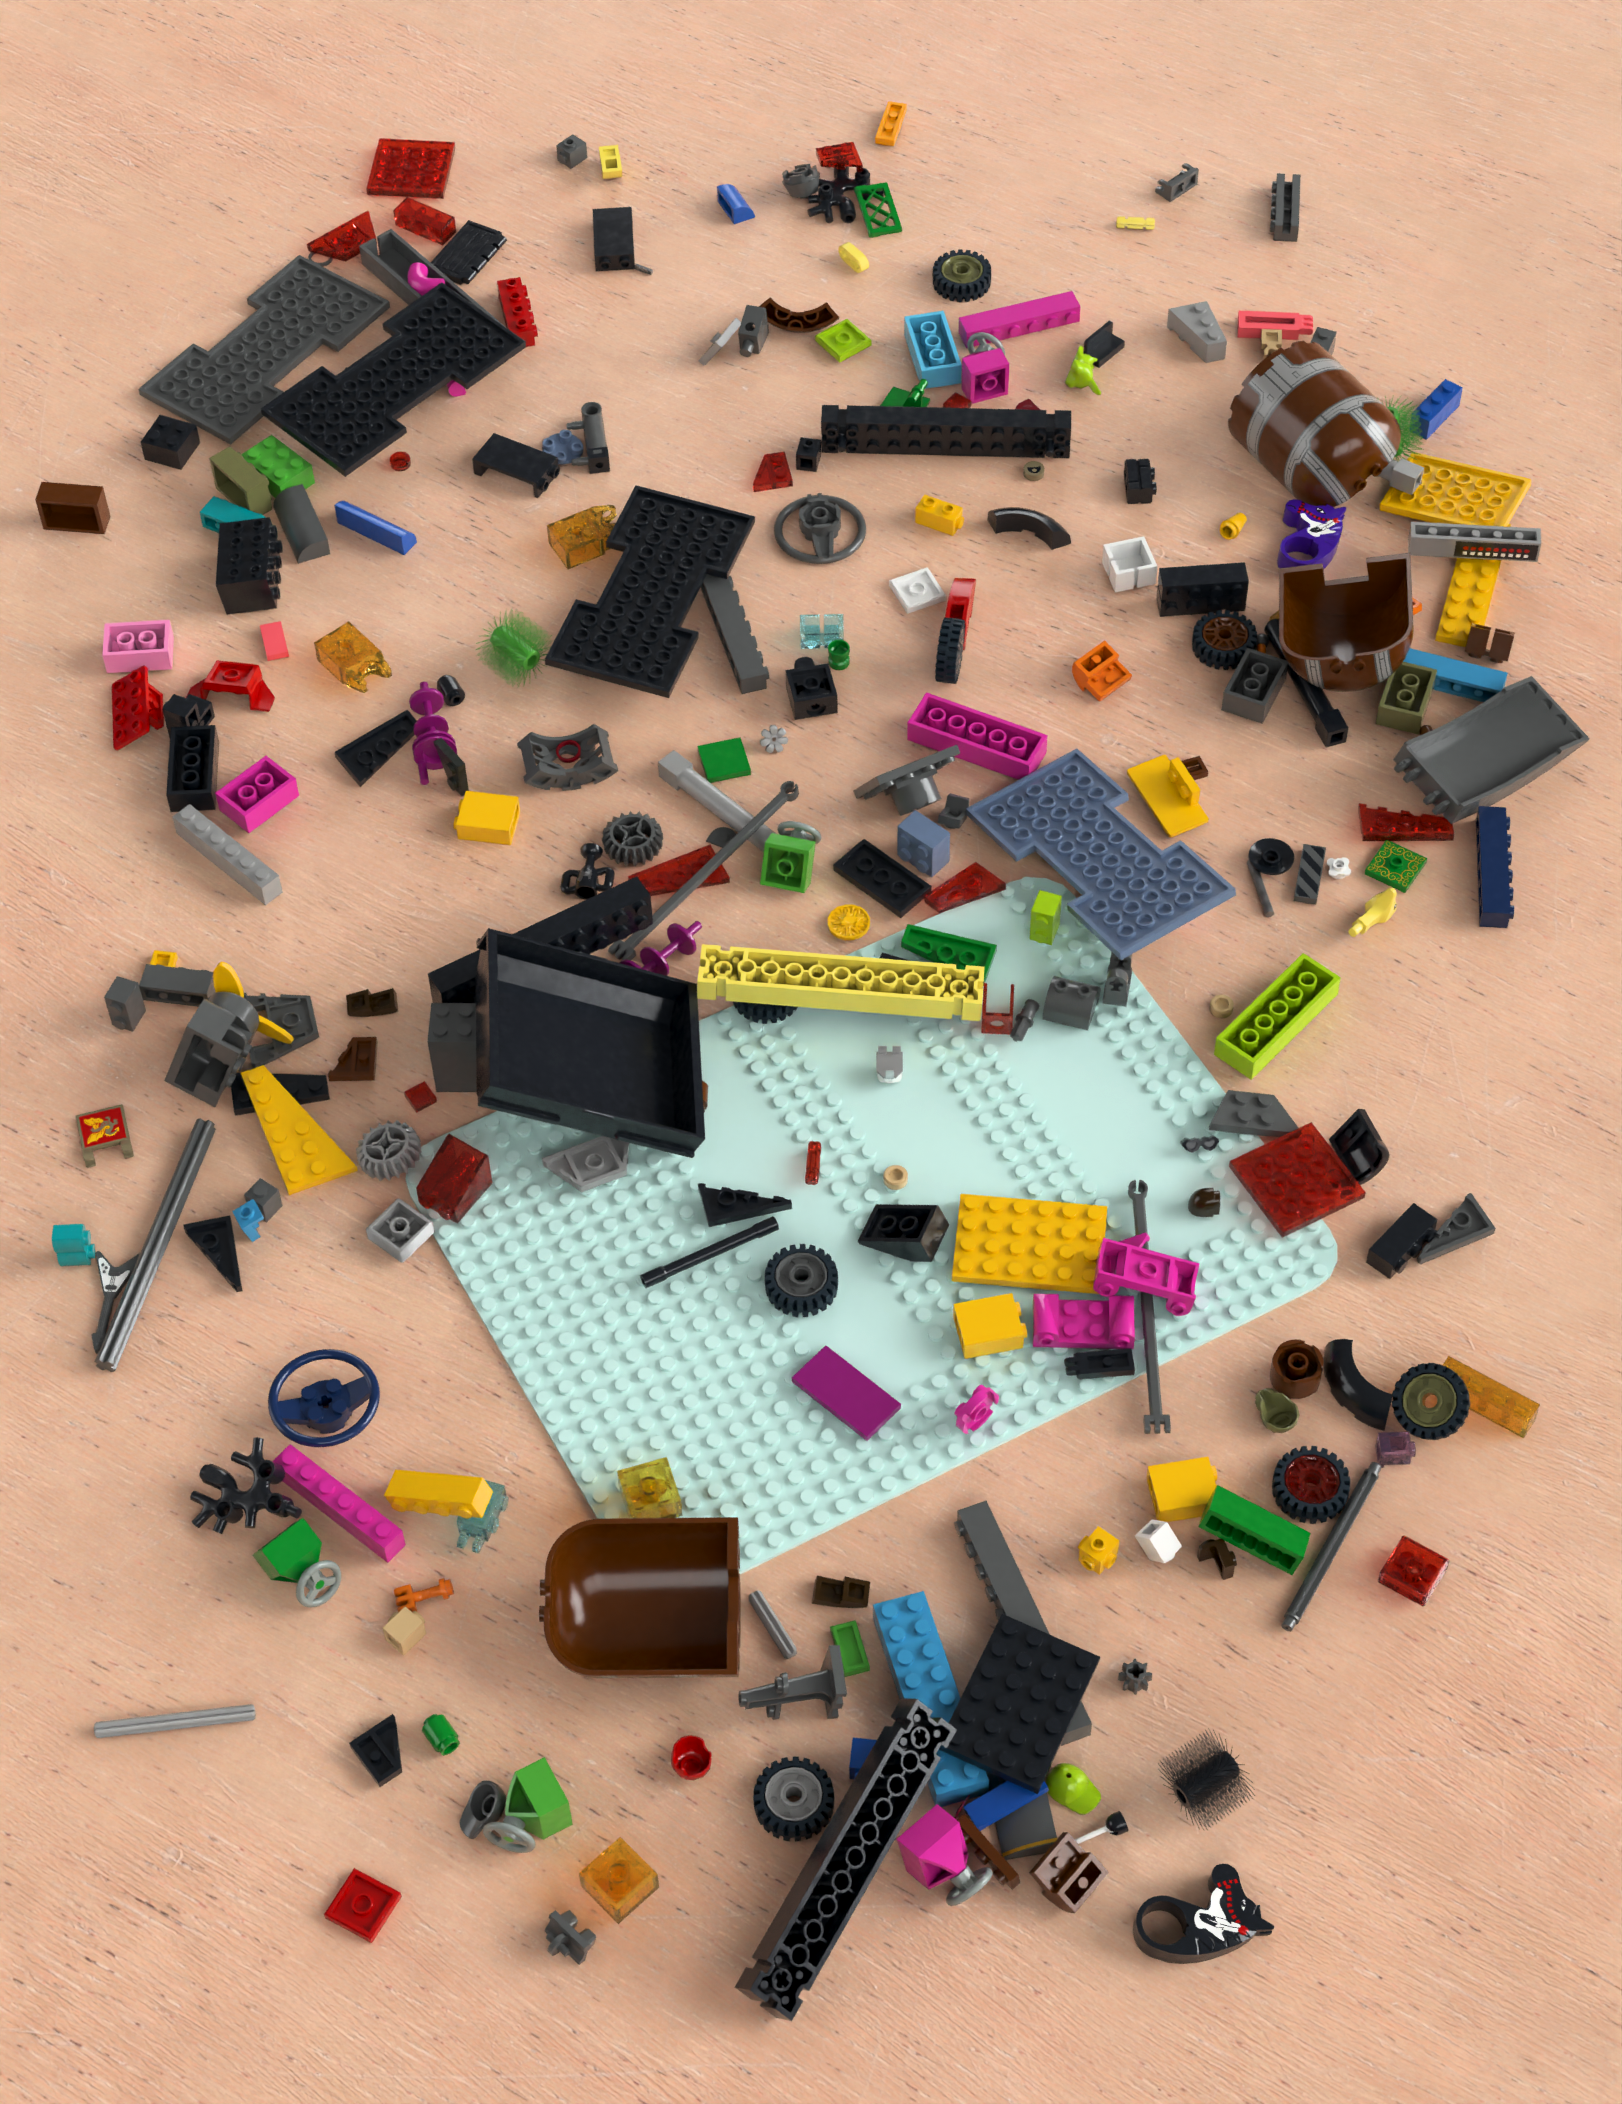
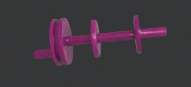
(428, 729)
(680, 939)

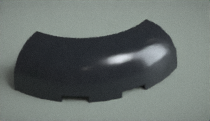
(1020, 519)
(1351, 1388)

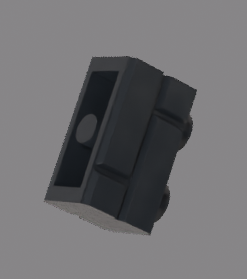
(1138, 481)

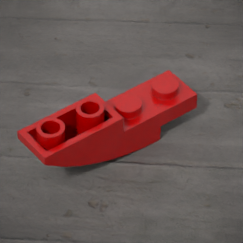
(961, 601)

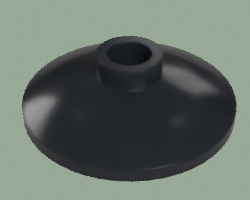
(1271, 856)

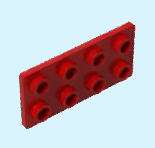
(135, 707)

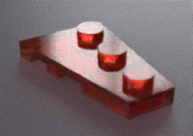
(965, 887)

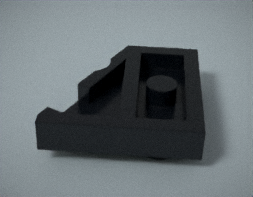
(380, 1751)

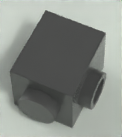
(571, 151)
(266, 1197)

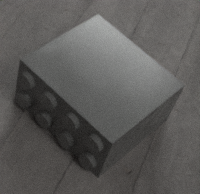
(453, 1046)

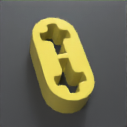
(853, 257)

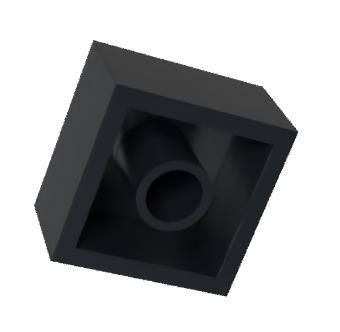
(170, 442)

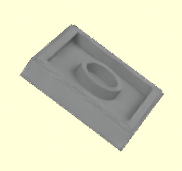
(719, 341)

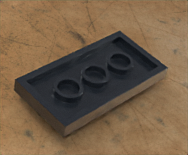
(882, 878)

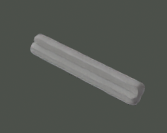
(772, 1624)

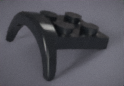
(1360, 1147)

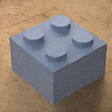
(923, 843)

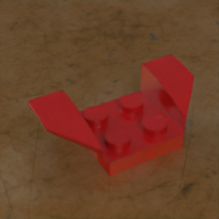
(237, 679)

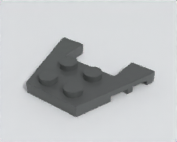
(292, 1014)

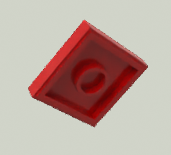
(362, 1905)

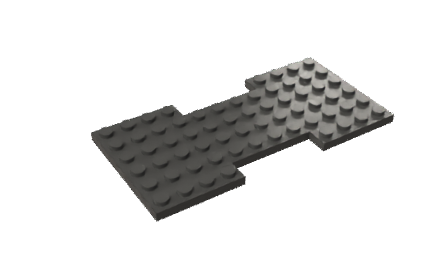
(237, 377)

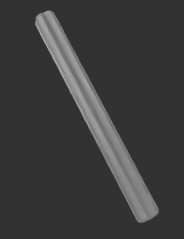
(174, 1721)

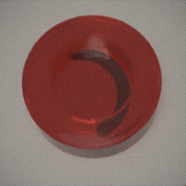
(400, 461)

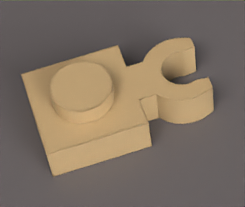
(1270, 341)

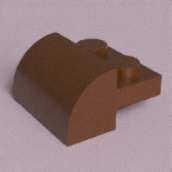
(1068, 1873)

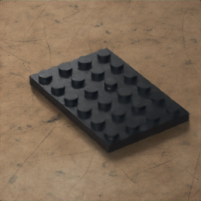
(1020, 1703)

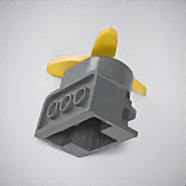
(219, 1039)

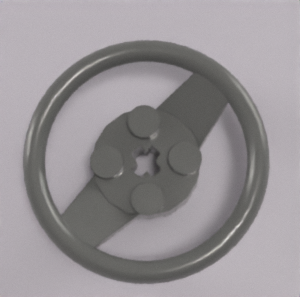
(820, 524)

